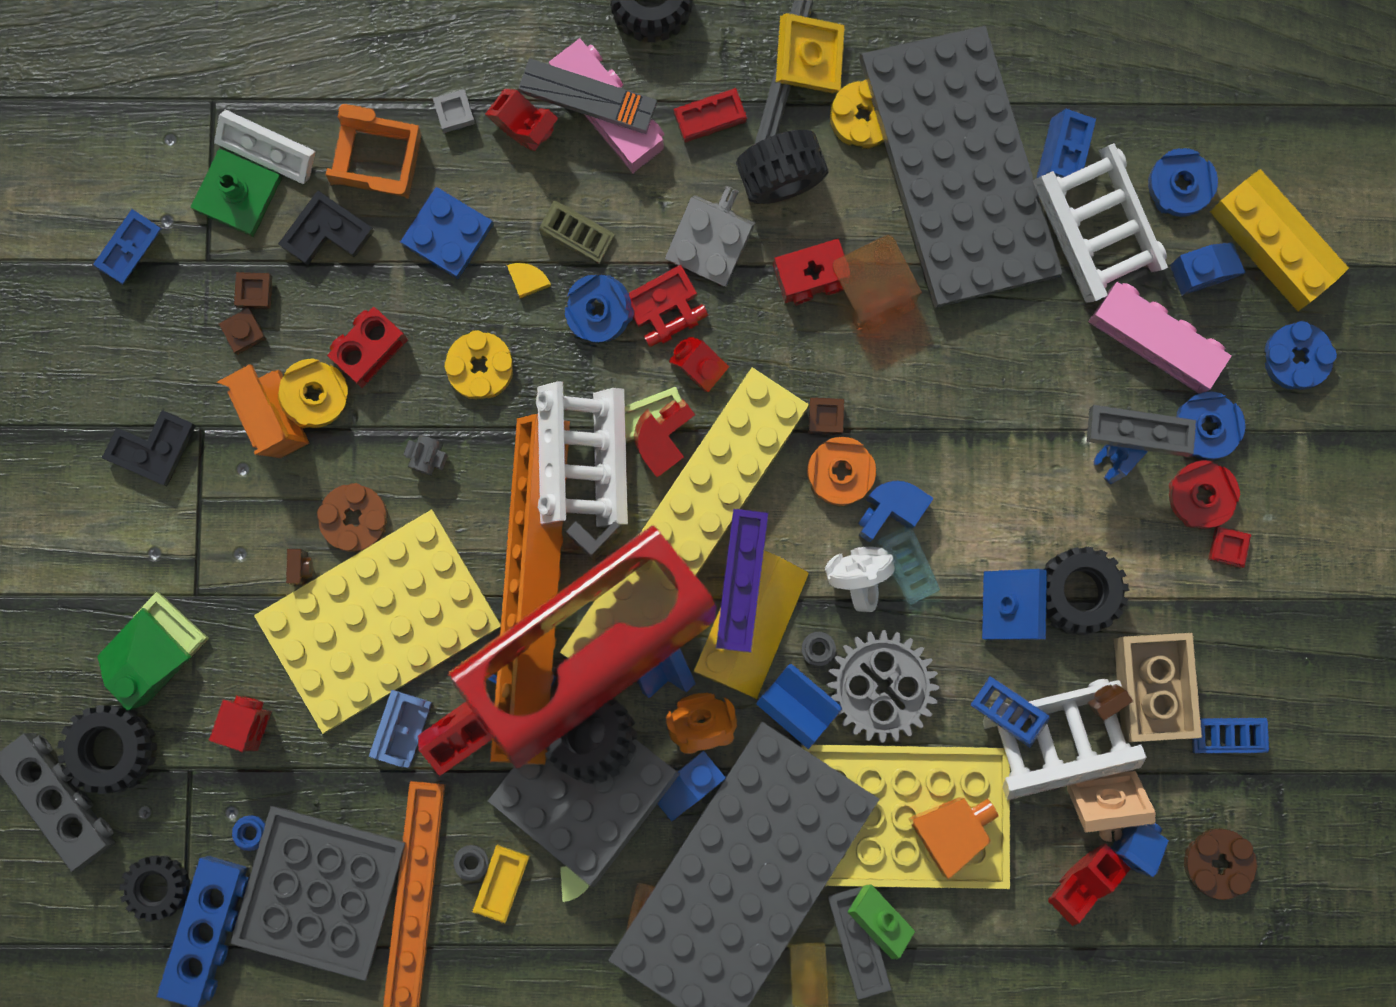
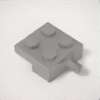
(710, 238)

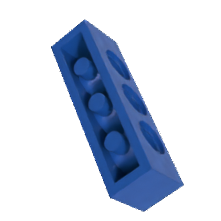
(178, 981)

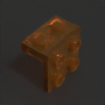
(877, 282)

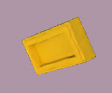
(501, 884)

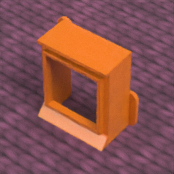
(364, 120)
(261, 413)

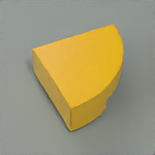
(527, 279)

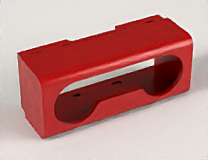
(599, 668)

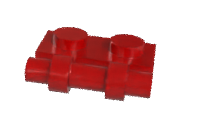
(661, 296)

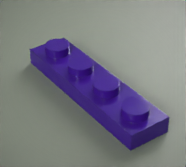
(742, 580)

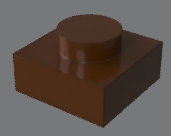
(253, 290)
(242, 331)
(826, 416)
(298, 567)
(1109, 701)

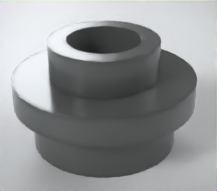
(826, 640)
(460, 865)

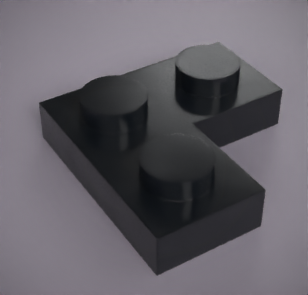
(322, 221)
(157, 455)

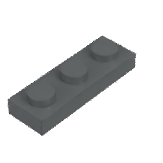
(1141, 430)
(859, 949)

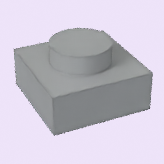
(453, 111)

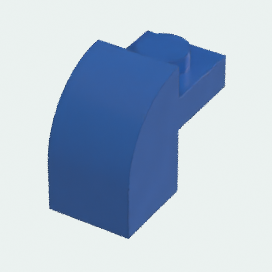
(894, 499)

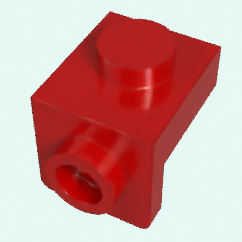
(698, 362)

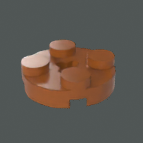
(333, 516)

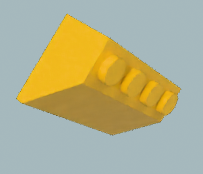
(1279, 240)
(777, 597)

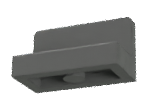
(588, 544)

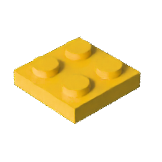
(810, 53)

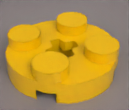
(843, 118)
(478, 346)
(306, 411)

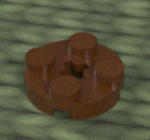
(1236, 850)

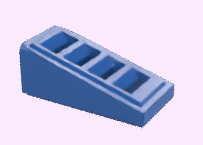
(1017, 701)
(1260, 736)

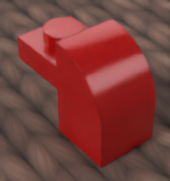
(521, 119)
(653, 439)
(1088, 881)

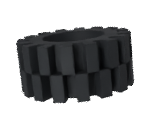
(134, 893)

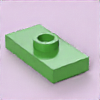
(881, 921)

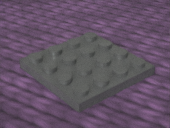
(581, 820)
(318, 893)

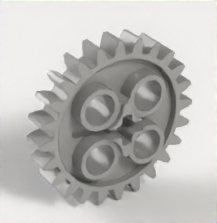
(904, 664)

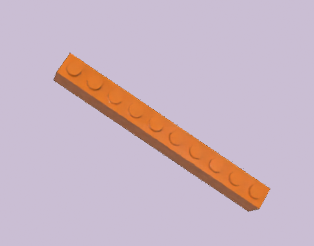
(529, 582)

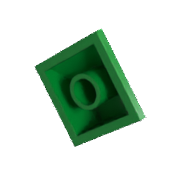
(140, 661)

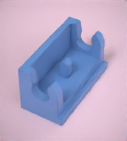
(399, 729)

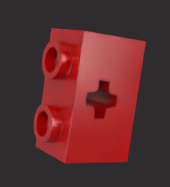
(793, 268)
(452, 739)

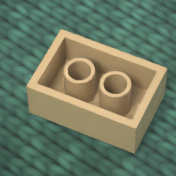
(1162, 684)

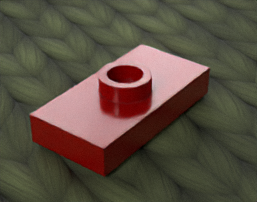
(710, 115)

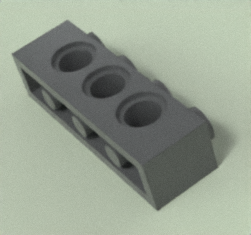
(35, 796)

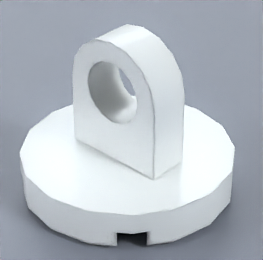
(861, 574)

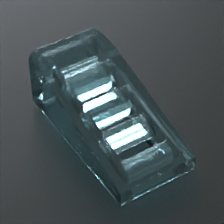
(908, 535)

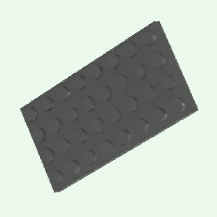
(960, 166)
(744, 876)

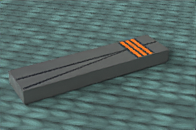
(587, 96)

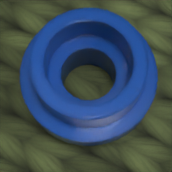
(239, 830)

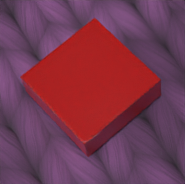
(1229, 547)

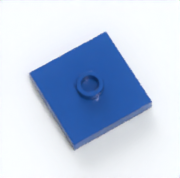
(1014, 604)

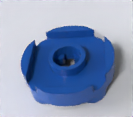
(1194, 168)
(616, 311)
(1318, 351)
(1220, 411)

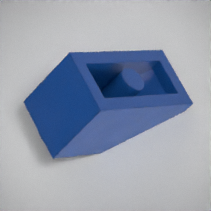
(1206, 267)
(692, 784)
(1141, 848)

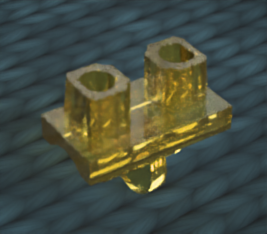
(809, 975)

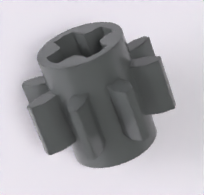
(425, 455)

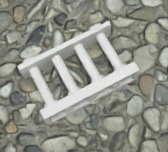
(1066, 222)
(609, 448)
(1055, 772)

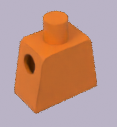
(954, 832)

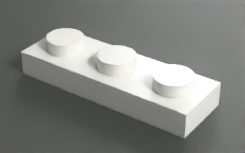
(264, 146)

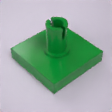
(236, 192)

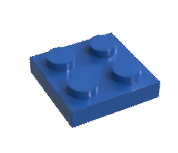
(447, 232)

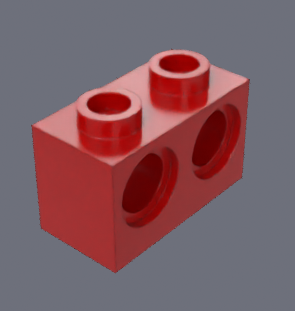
(374, 352)
(240, 724)

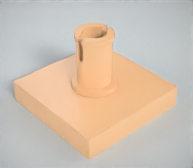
(1112, 804)

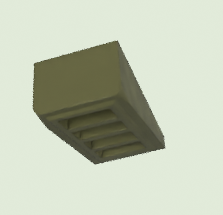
(569, 215)

